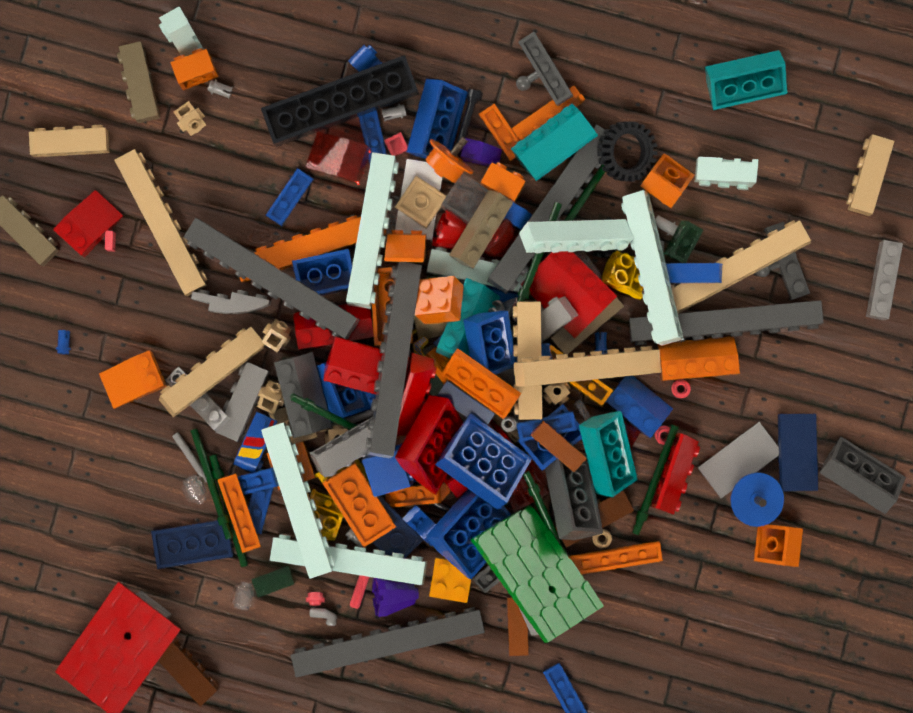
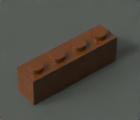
(610, 511)
(188, 673)

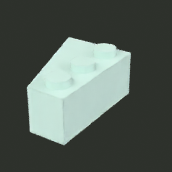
(179, 31)
(726, 172)

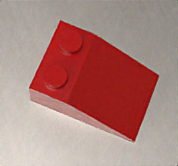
(88, 223)

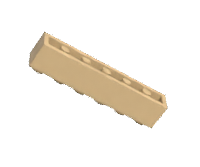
(528, 345)
(211, 372)

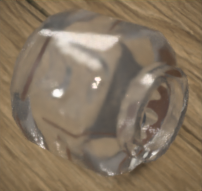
(195, 489)
(243, 596)

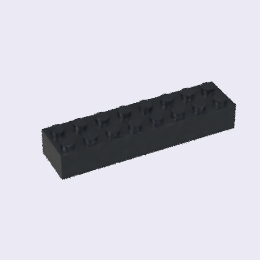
(340, 101)

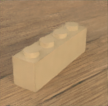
(69, 142)
(870, 175)

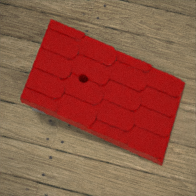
(108, 662)

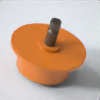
(446, 162)

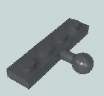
(544, 69)
(789, 269)

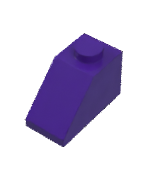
(480, 153)

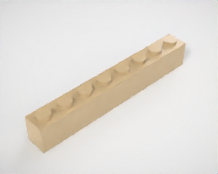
(160, 222)
(744, 264)
(587, 367)

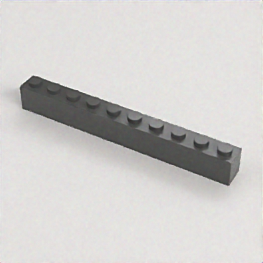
(563, 191)
(271, 278)
(736, 321)
(394, 360)
(387, 643)

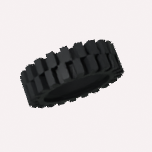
(607, 151)

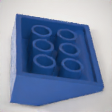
(484, 461)
(460, 524)

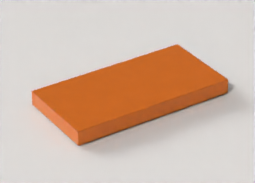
(480, 383)
(358, 505)

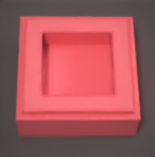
(396, 144)
(110, 241)

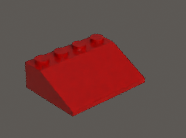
(568, 276)
(427, 440)
(674, 474)

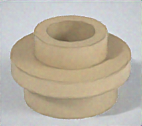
(606, 543)

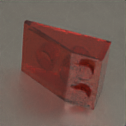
(338, 157)

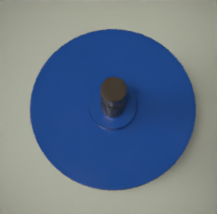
(757, 499)

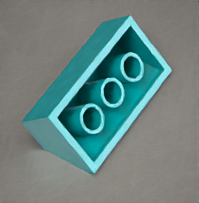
(746, 80)
(554, 142)
(475, 300)
(608, 453)

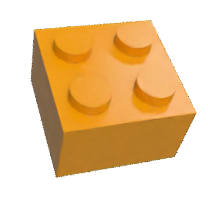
(449, 582)

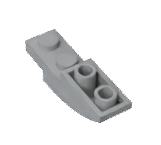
(237, 304)
(204, 406)

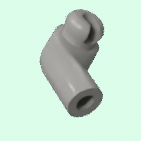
(323, 613)

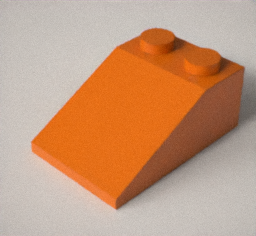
(405, 246)
(132, 379)

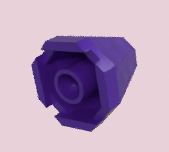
(392, 596)

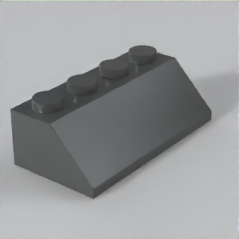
(301, 377)
(863, 475)
(573, 501)

